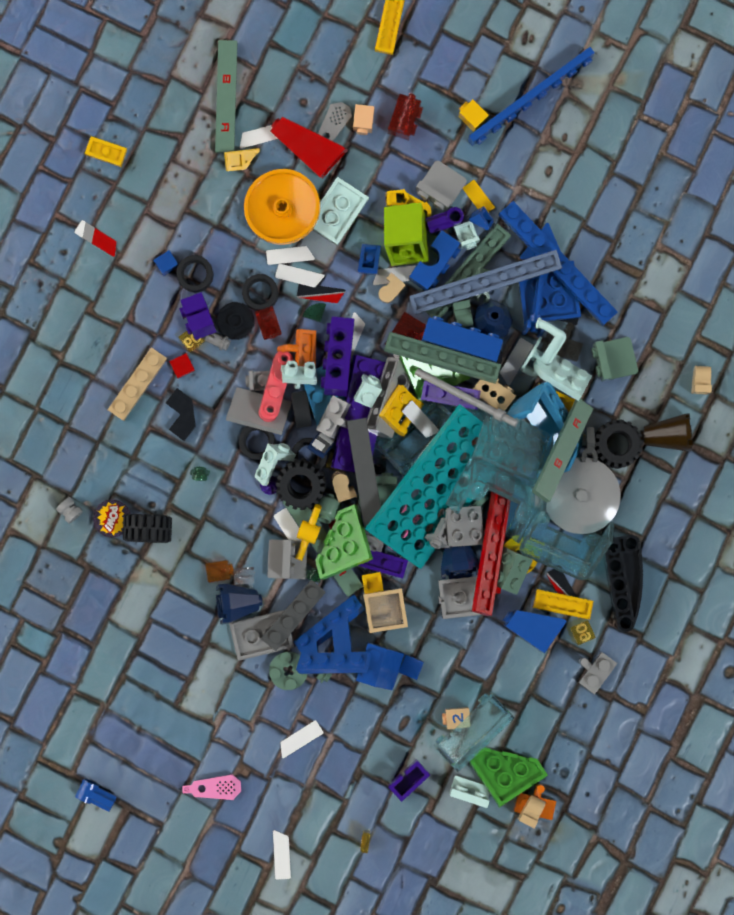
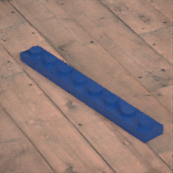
(526, 100)
(569, 274)

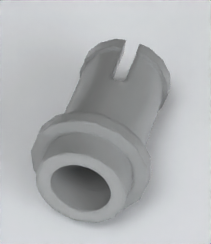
(219, 341)

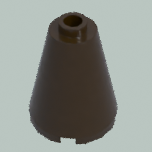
(670, 433)

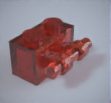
(404, 116)

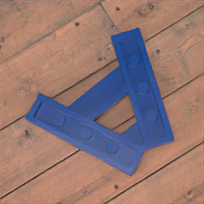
(342, 659)

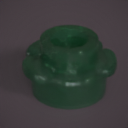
(313, 575)

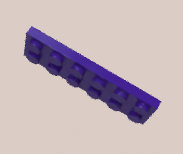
(343, 454)

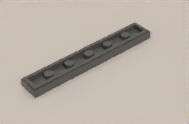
(364, 469)

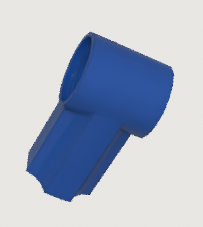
(91, 793)

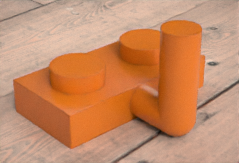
(304, 348)
(549, 808)

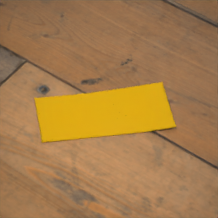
(477, 196)

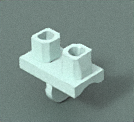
(299, 374)

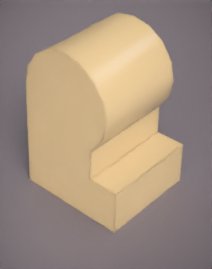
(391, 291)
(701, 380)
(340, 483)
(532, 811)

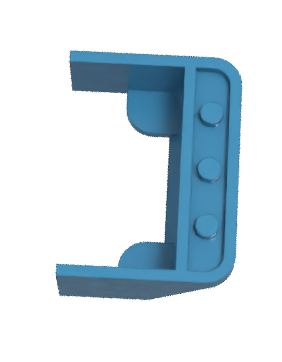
(544, 411)

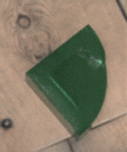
(315, 312)

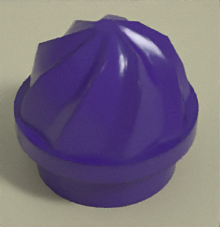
(271, 488)

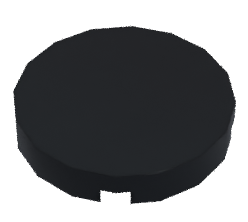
(235, 320)

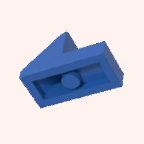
(369, 259)

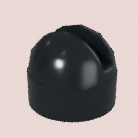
(379, 461)

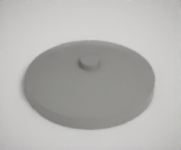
(585, 498)

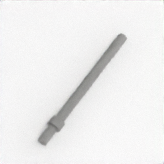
(498, 414)

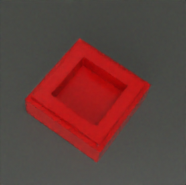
(182, 365)

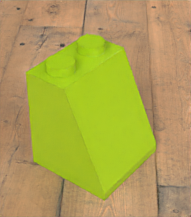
(405, 234)

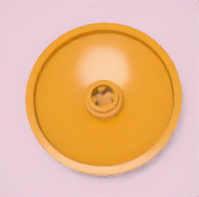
(282, 206)

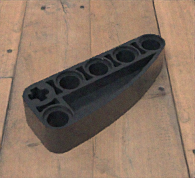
(630, 574)

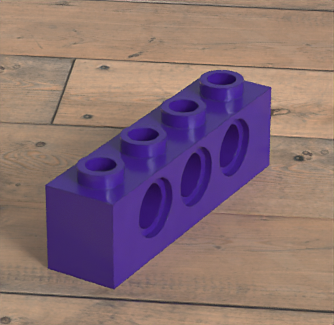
(338, 385)

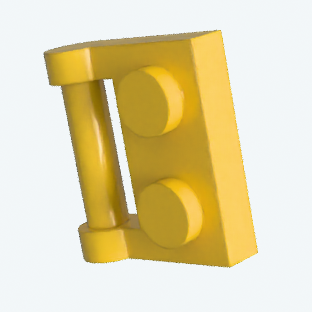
(393, 409)

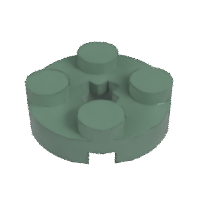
(277, 673)

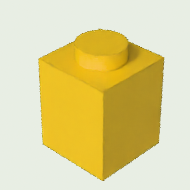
(472, 115)

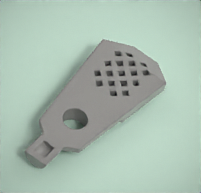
(329, 127)

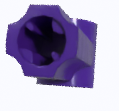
(442, 221)

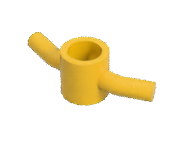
(308, 532)

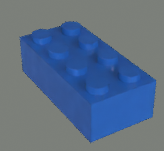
(463, 340)

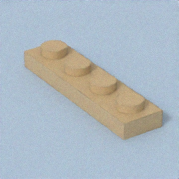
(137, 384)

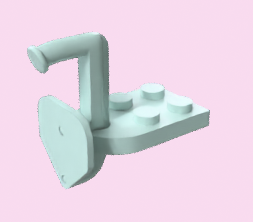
(554, 368)

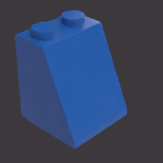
(534, 628)
(382, 668)

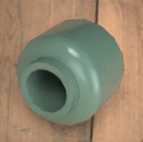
(329, 508)

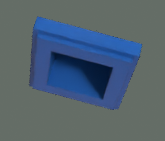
(481, 218)
(166, 263)
(411, 667)

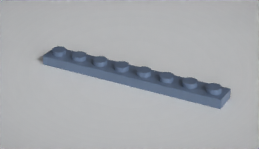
(485, 282)

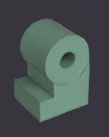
(463, 314)

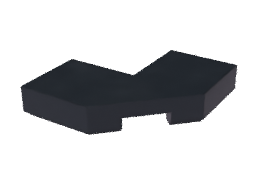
(186, 421)

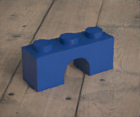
(446, 248)

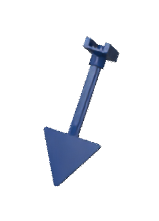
(530, 325)

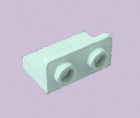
(469, 791)

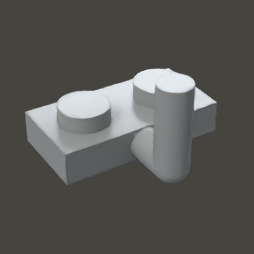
(334, 417)
(596, 672)

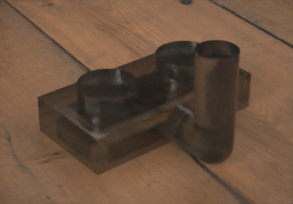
(570, 349)

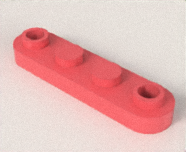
(274, 388)

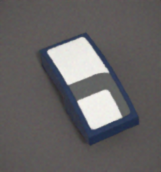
(321, 444)

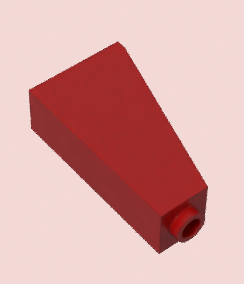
(313, 149)

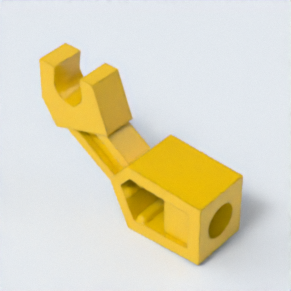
(391, 200)

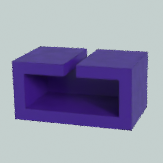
(197, 315)
(414, 776)

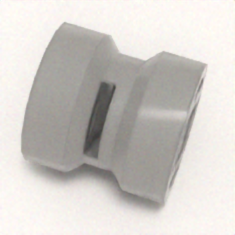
(69, 510)

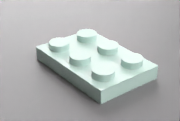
(339, 210)

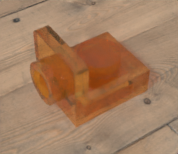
(219, 571)

